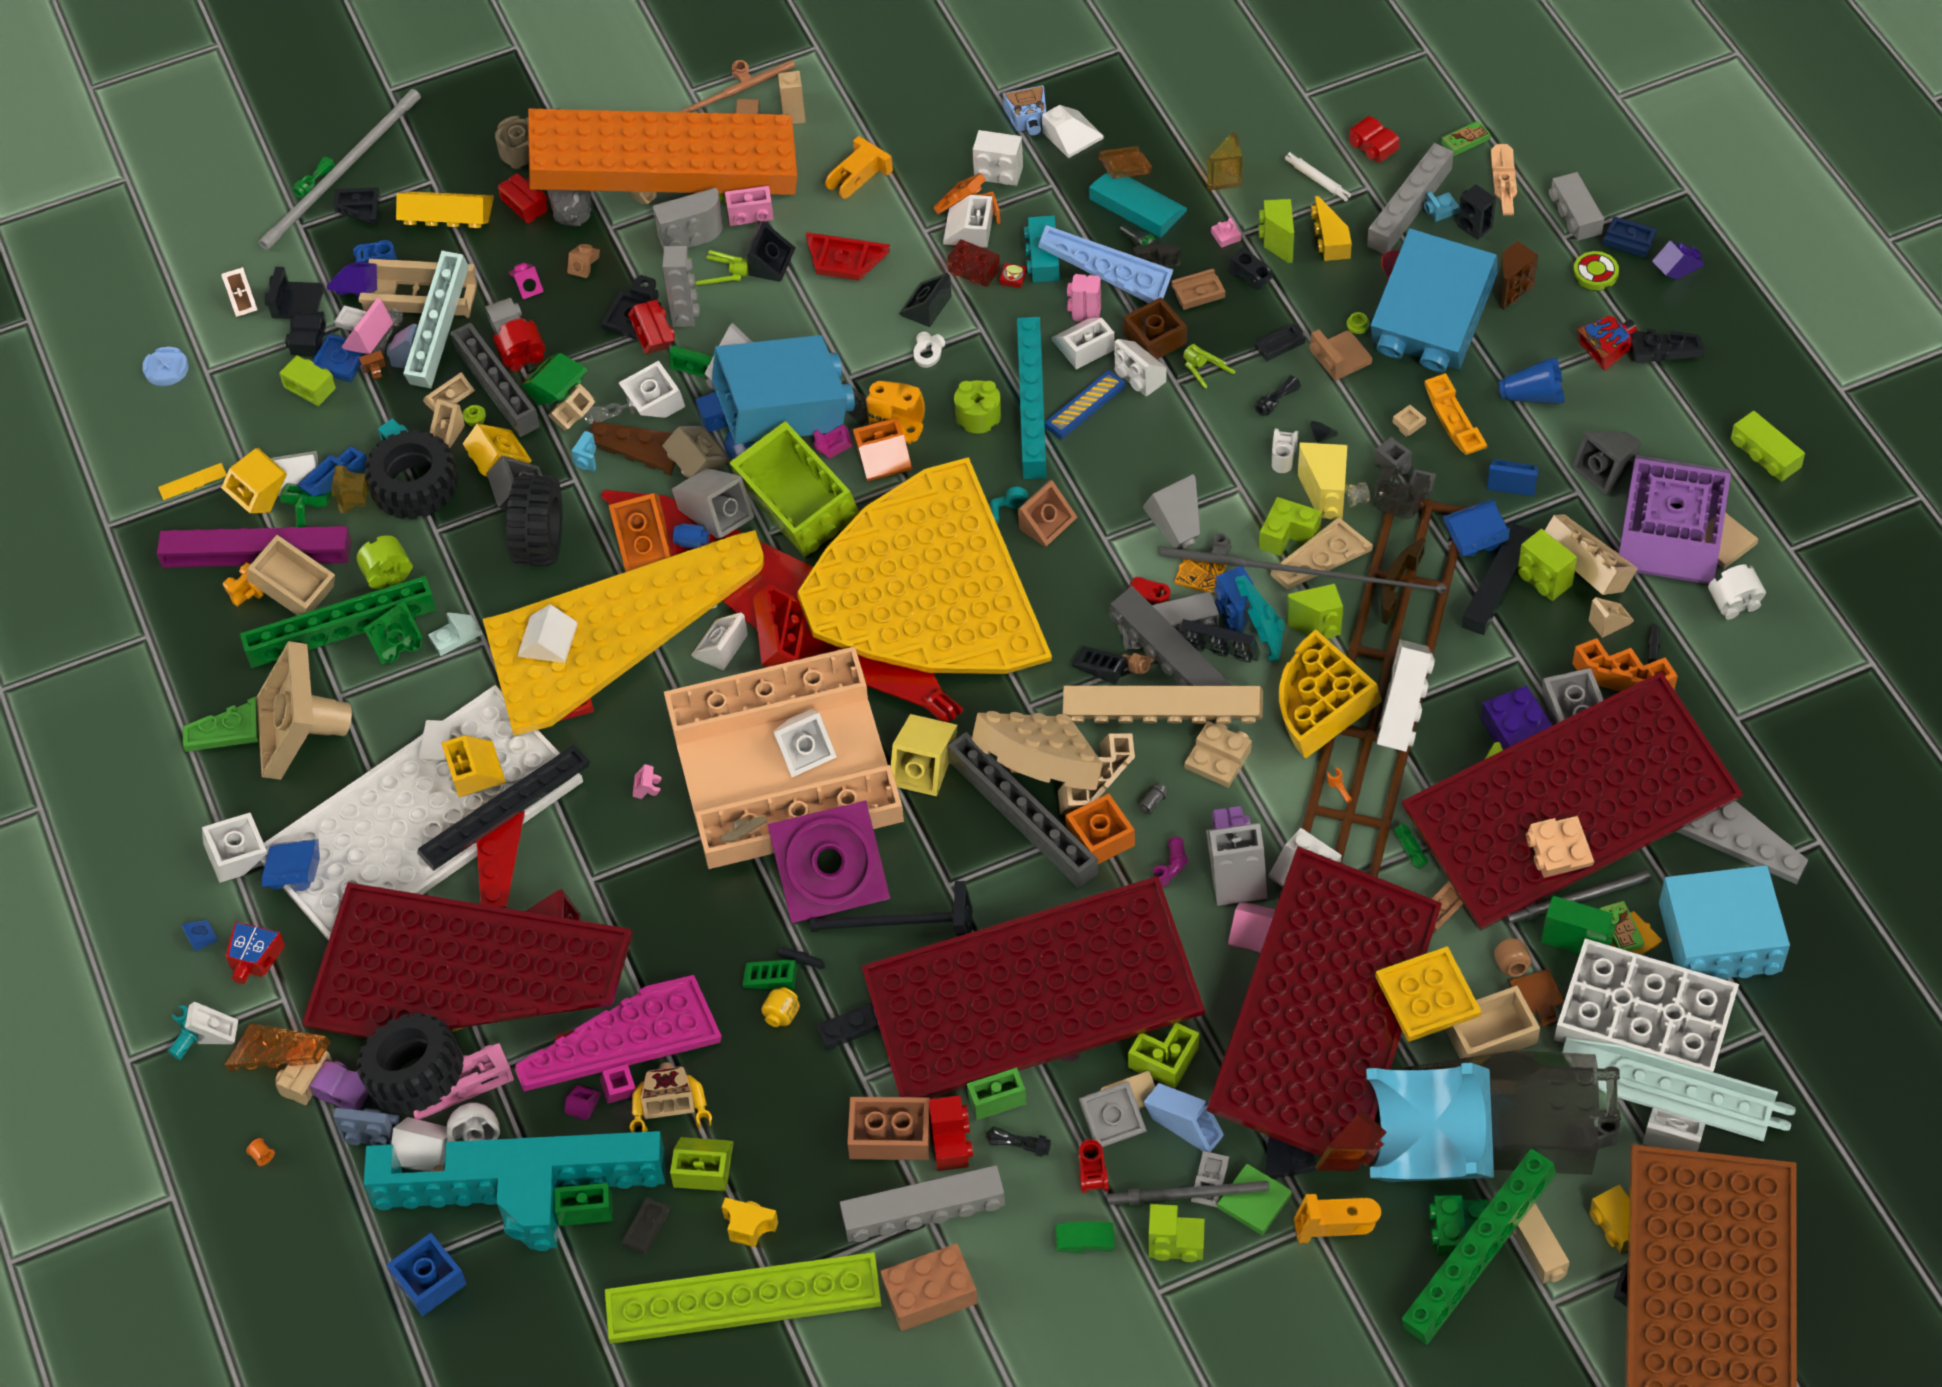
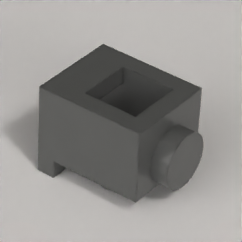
(1394, 455)

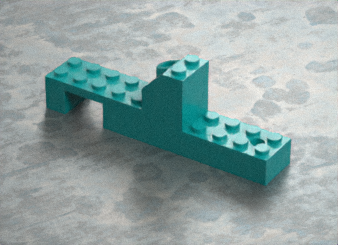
(518, 1176)

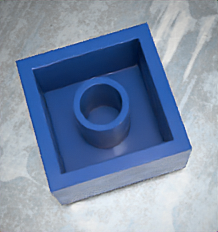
(426, 1274)

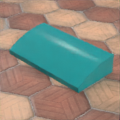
(1136, 203)

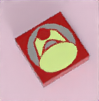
(1013, 275)

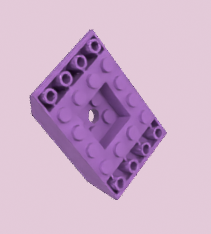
(1670, 539)

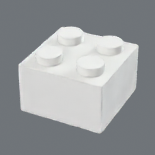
(998, 157)

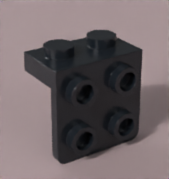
(289, 297)

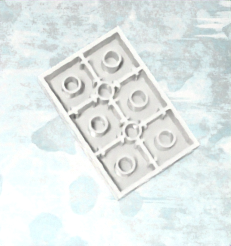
(1646, 1006)

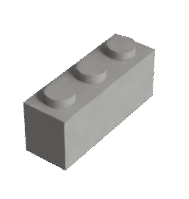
(1576, 206)

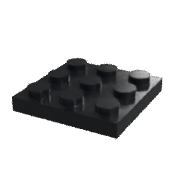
(1221, 641)

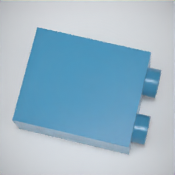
(1433, 301)
(779, 383)

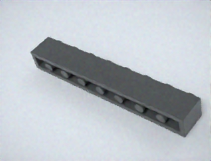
(1023, 811)

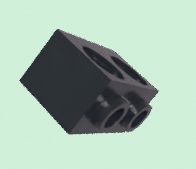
(1476, 212)

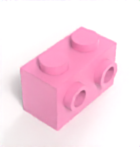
(749, 205)

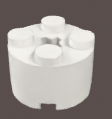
(1737, 591)

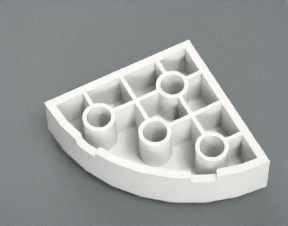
(1403, 695)

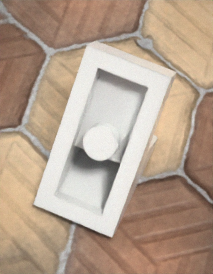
(211, 1025)

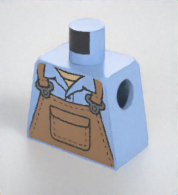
(1026, 108)

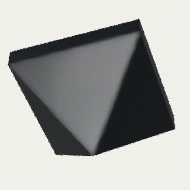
(1322, 431)

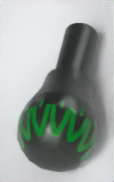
(1138, 237)

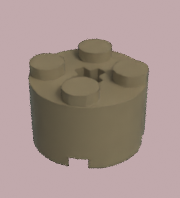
(513, 141)

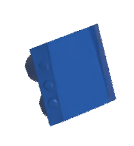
(1477, 528)
(291, 864)

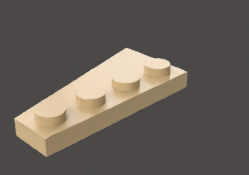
(1325, 551)

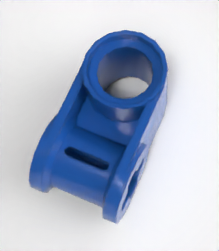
(378, 250)

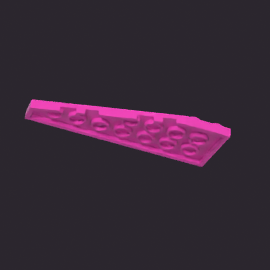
(648, 1026)

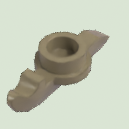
(742, 827)

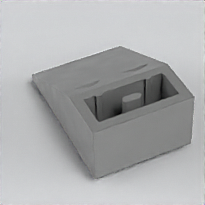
(1237, 863)

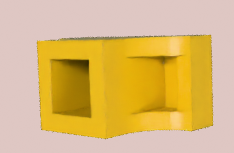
(748, 1221)

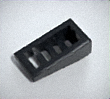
(1104, 673)

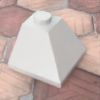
(1069, 130)
(804, 742)

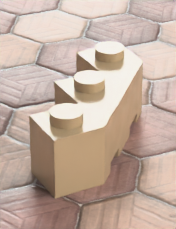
(1116, 754)

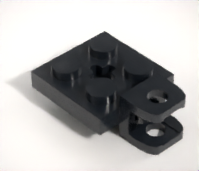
(616, 318)

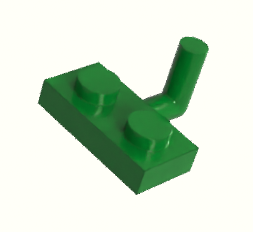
(295, 496)

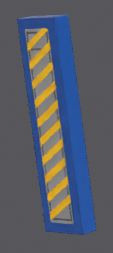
(1084, 404)

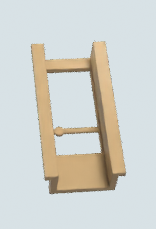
(415, 273)

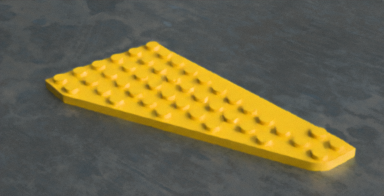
(616, 627)

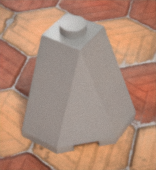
(1176, 512)

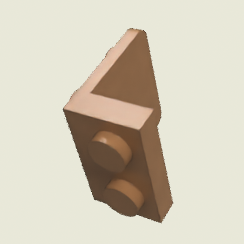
(1339, 354)

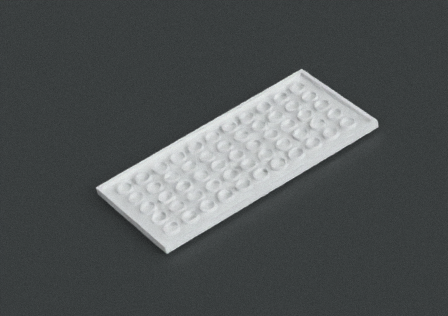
(382, 818)

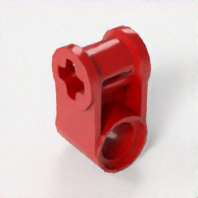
(1151, 590)
(1092, 1171)

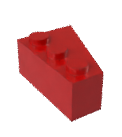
(778, 626)

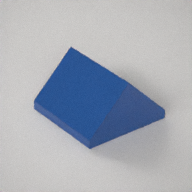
(1512, 477)

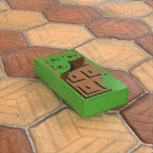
(1466, 138)
(1626, 932)

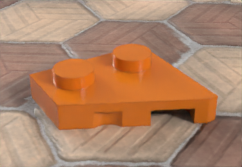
(960, 191)

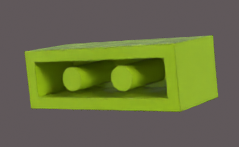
(1767, 446)

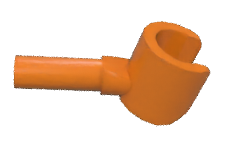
(1336, 782)

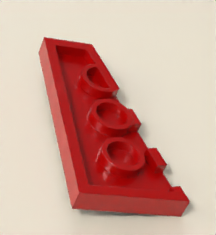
(497, 861)

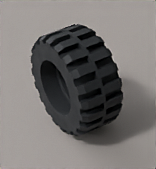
(406, 452)
(534, 520)
(423, 1081)

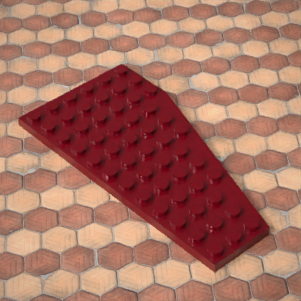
(457, 962)

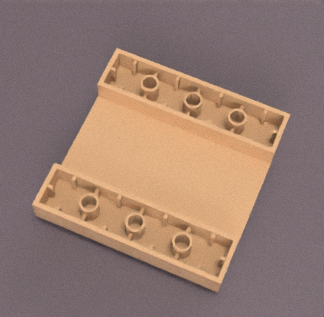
(737, 765)

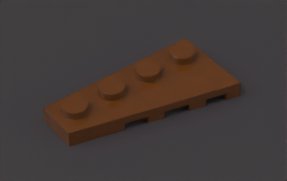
(634, 444)

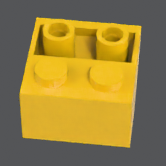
(255, 482)
(472, 764)

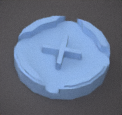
(165, 366)

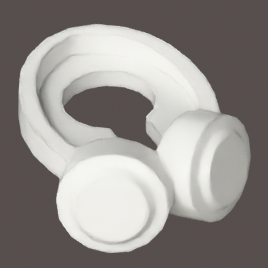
(923, 340)

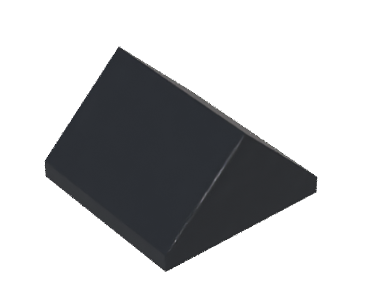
(769, 254)
(928, 300)

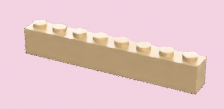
(1163, 703)

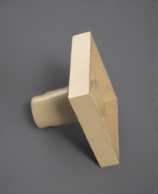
(291, 713)

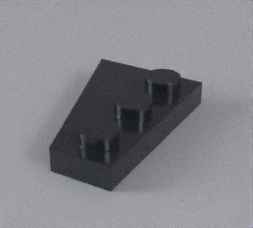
(1658, 347)

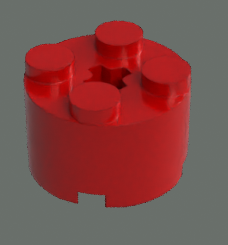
(519, 344)

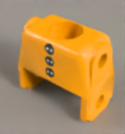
(900, 401)

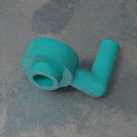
(1013, 498)

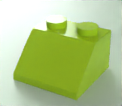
(1277, 228)
(1316, 609)

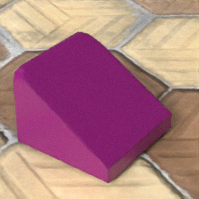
(581, 1102)

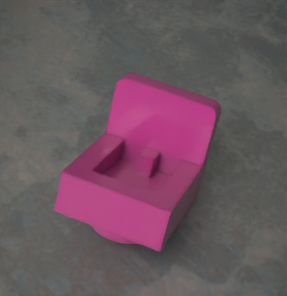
(832, 442)

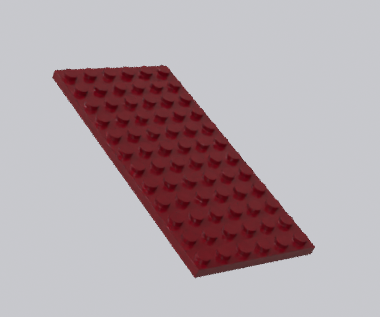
(1622, 766)
(1032, 990)
(1316, 1006)

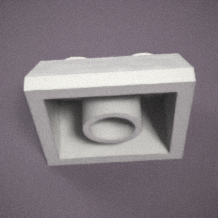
(653, 392)
(1306, 841)
(233, 846)

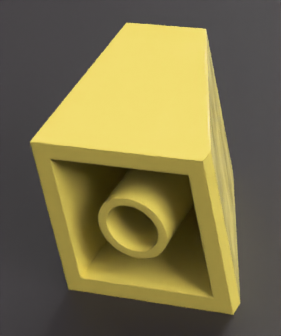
(1323, 476)
(922, 754)

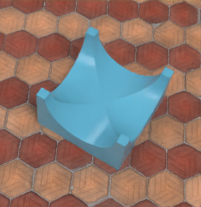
(1434, 1124)

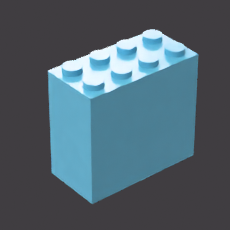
(1725, 922)

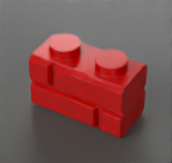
(521, 199)
(651, 326)

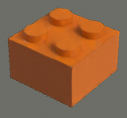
(1101, 828)

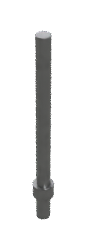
(1533, 911)
(1135, 1196)

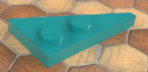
(1265, 619)

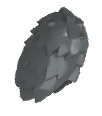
(570, 206)

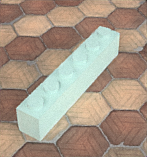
(436, 319)

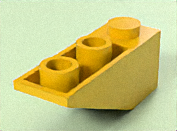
(1333, 233)

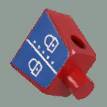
(252, 951)

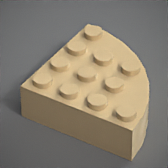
(1039, 747)

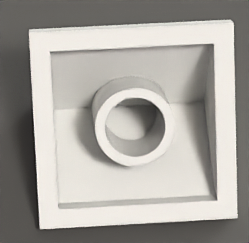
(296, 466)
(548, 635)
(722, 641)
(1673, 1131)
(419, 1144)

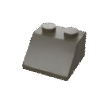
(695, 450)

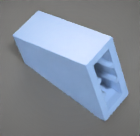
(1184, 1116)

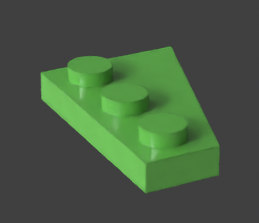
(230, 728)

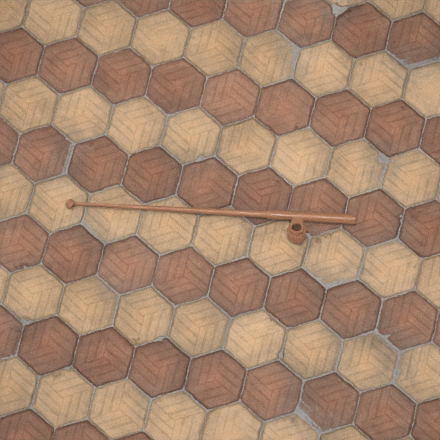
(740, 71)

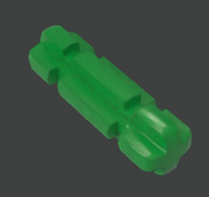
(1411, 846)

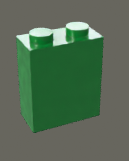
(1571, 923)

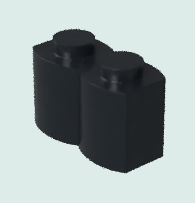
(306, 333)

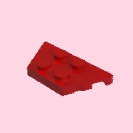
(844, 256)

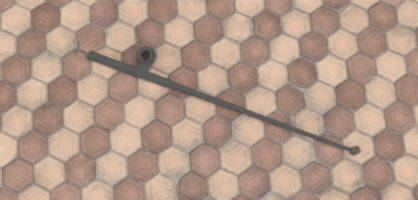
(1221, 547)

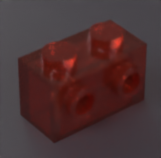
(973, 263)

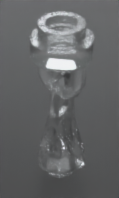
(397, 318)
(601, 413)

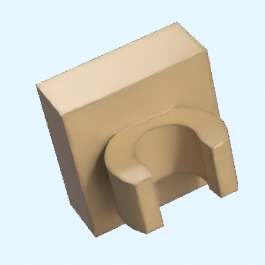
(1409, 420)

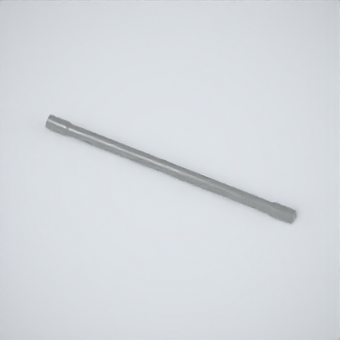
(276, 232)

